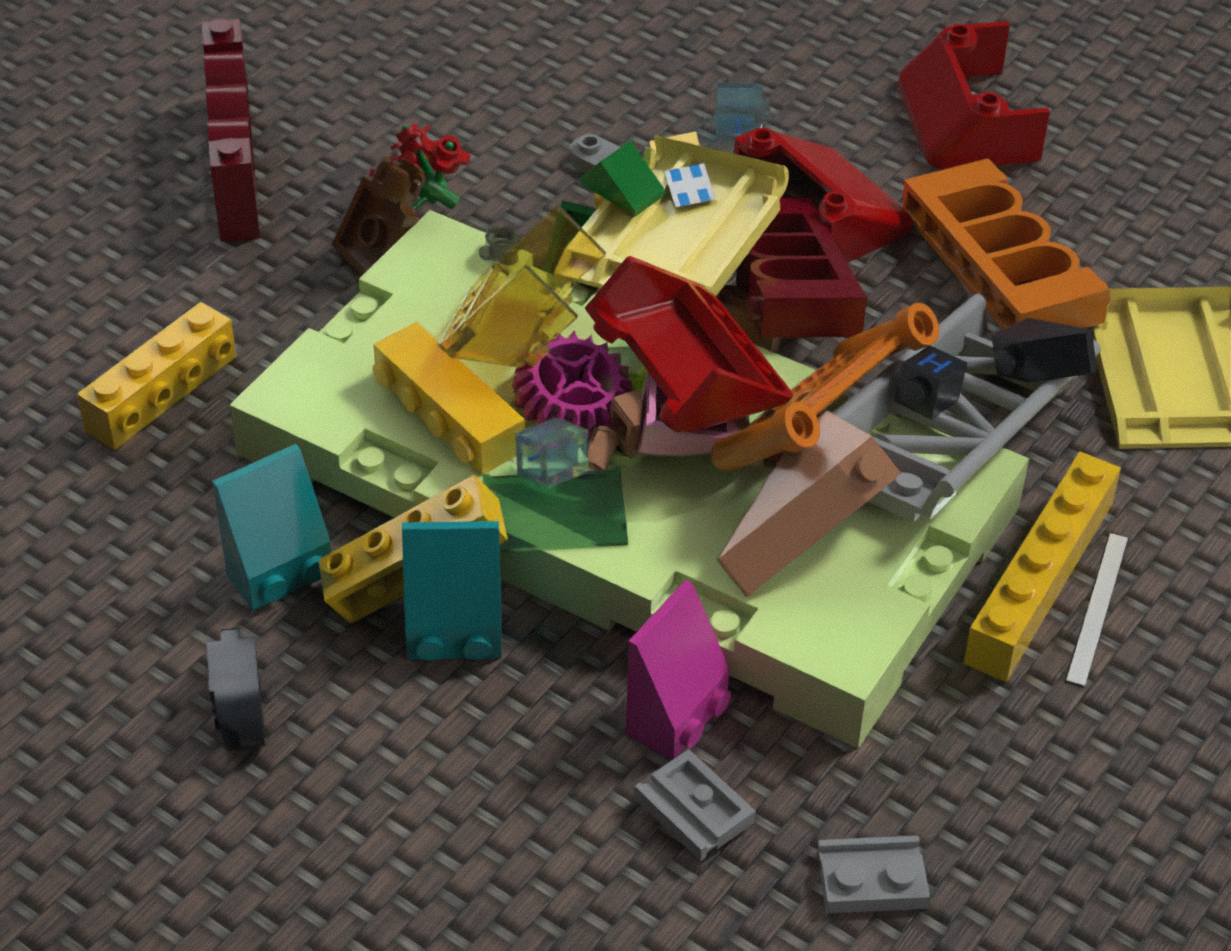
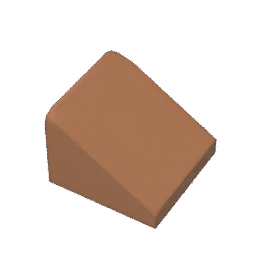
(626, 420)

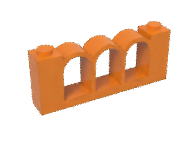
(943, 214)

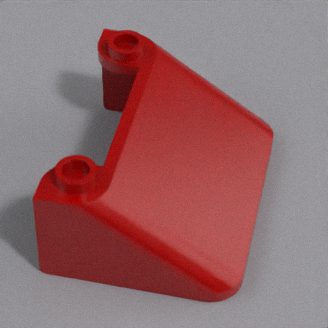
(853, 209)
(686, 346)

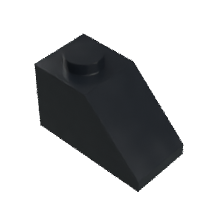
(1043, 351)

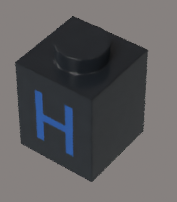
(930, 382)

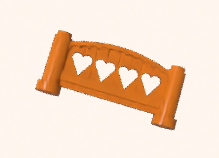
(796, 423)

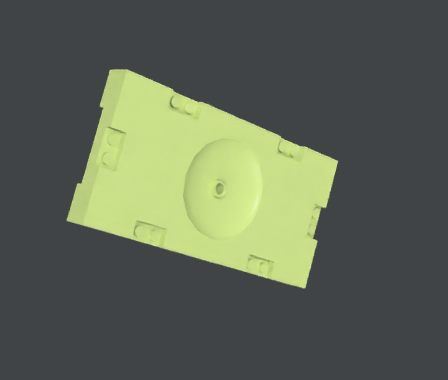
(815, 636)

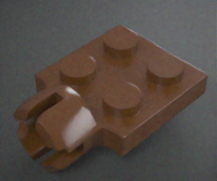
(379, 213)

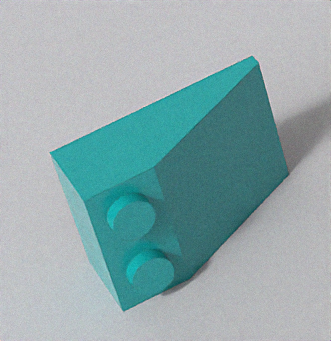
(270, 527)
(452, 590)

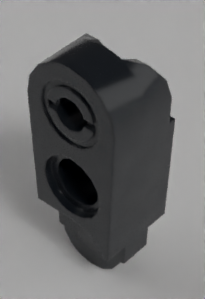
(236, 690)

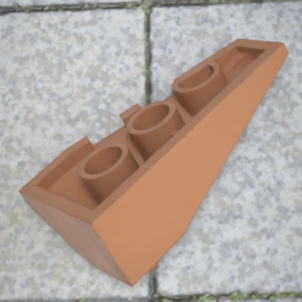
(805, 501)

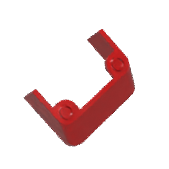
(961, 125)

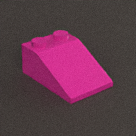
(675, 675)

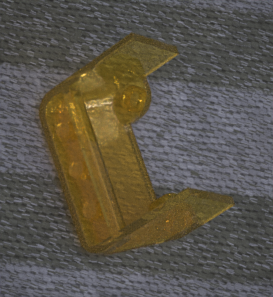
(523, 296)

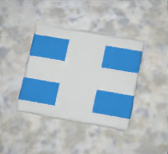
(689, 185)

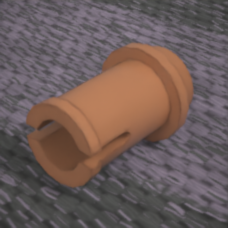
(601, 447)

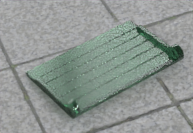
(564, 516)

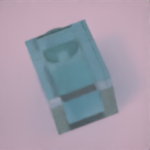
(740, 108)
(552, 452)

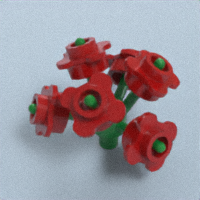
(429, 155)

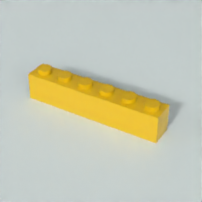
(1041, 567)

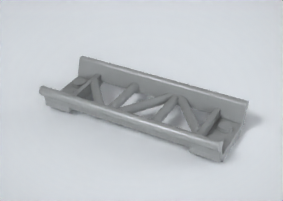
(923, 484)

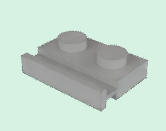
(694, 804)
(872, 874)

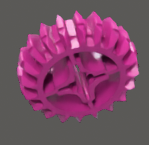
(577, 382)

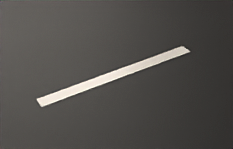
(1097, 609)

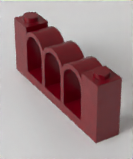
(230, 130)
(800, 279)

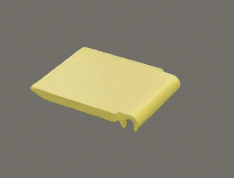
(696, 239)
(1167, 366)

